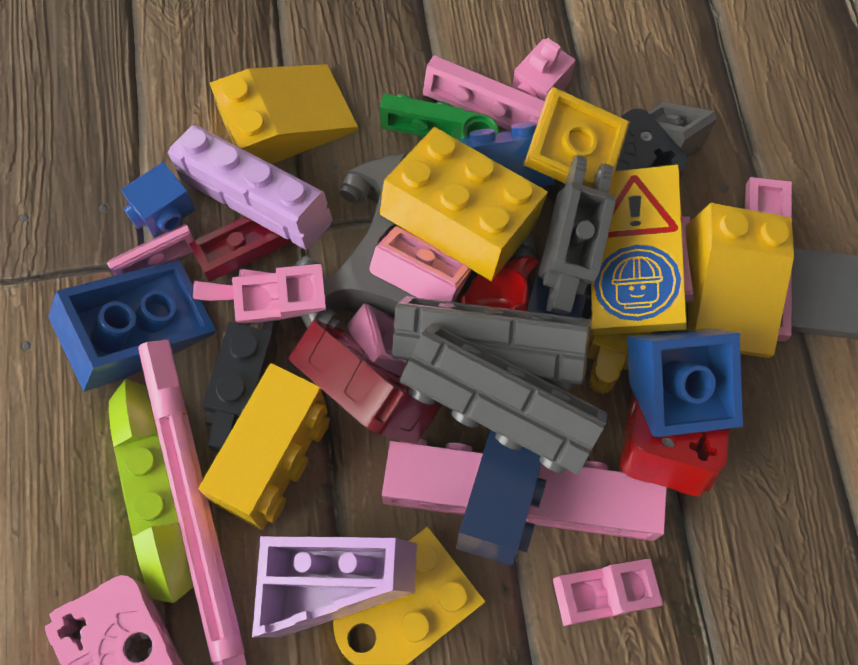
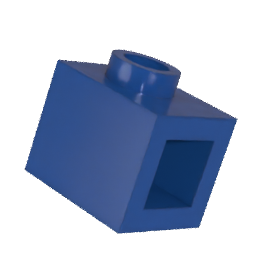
(157, 201)

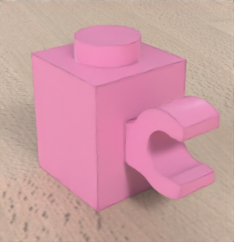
(543, 69)

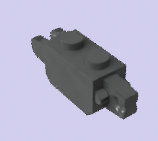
(577, 236)

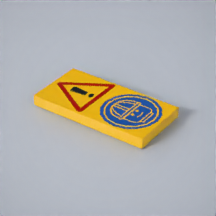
(643, 256)

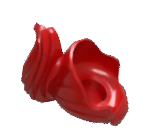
(506, 290)

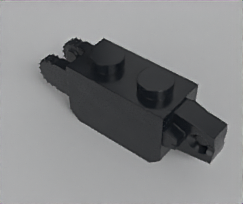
(237, 372)

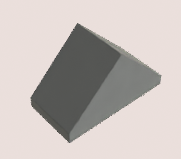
(685, 125)

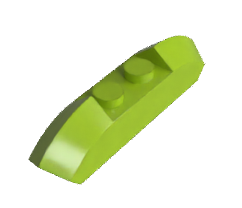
(148, 494)

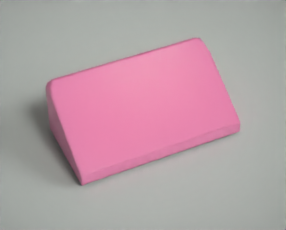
(157, 251)
(418, 267)

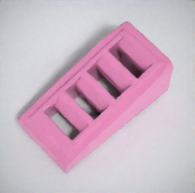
(374, 334)

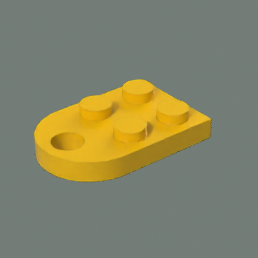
(417, 620)

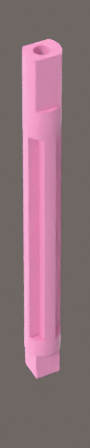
(191, 505)

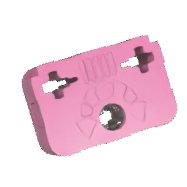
(116, 620)

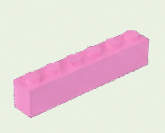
(585, 502)

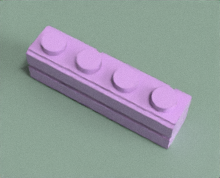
(251, 186)

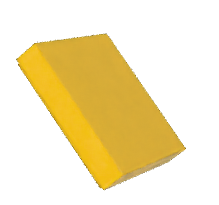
(571, 129)

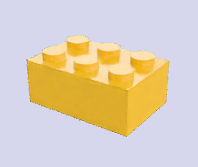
(462, 202)
(267, 448)

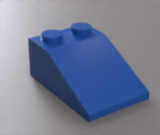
(111, 317)

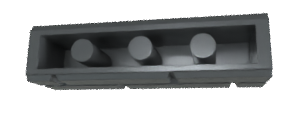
(536, 342)
(504, 399)

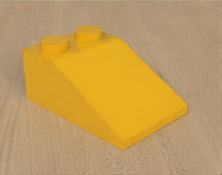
(282, 110)
(740, 274)

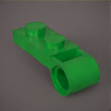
(418, 117)

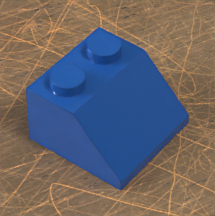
(687, 380)

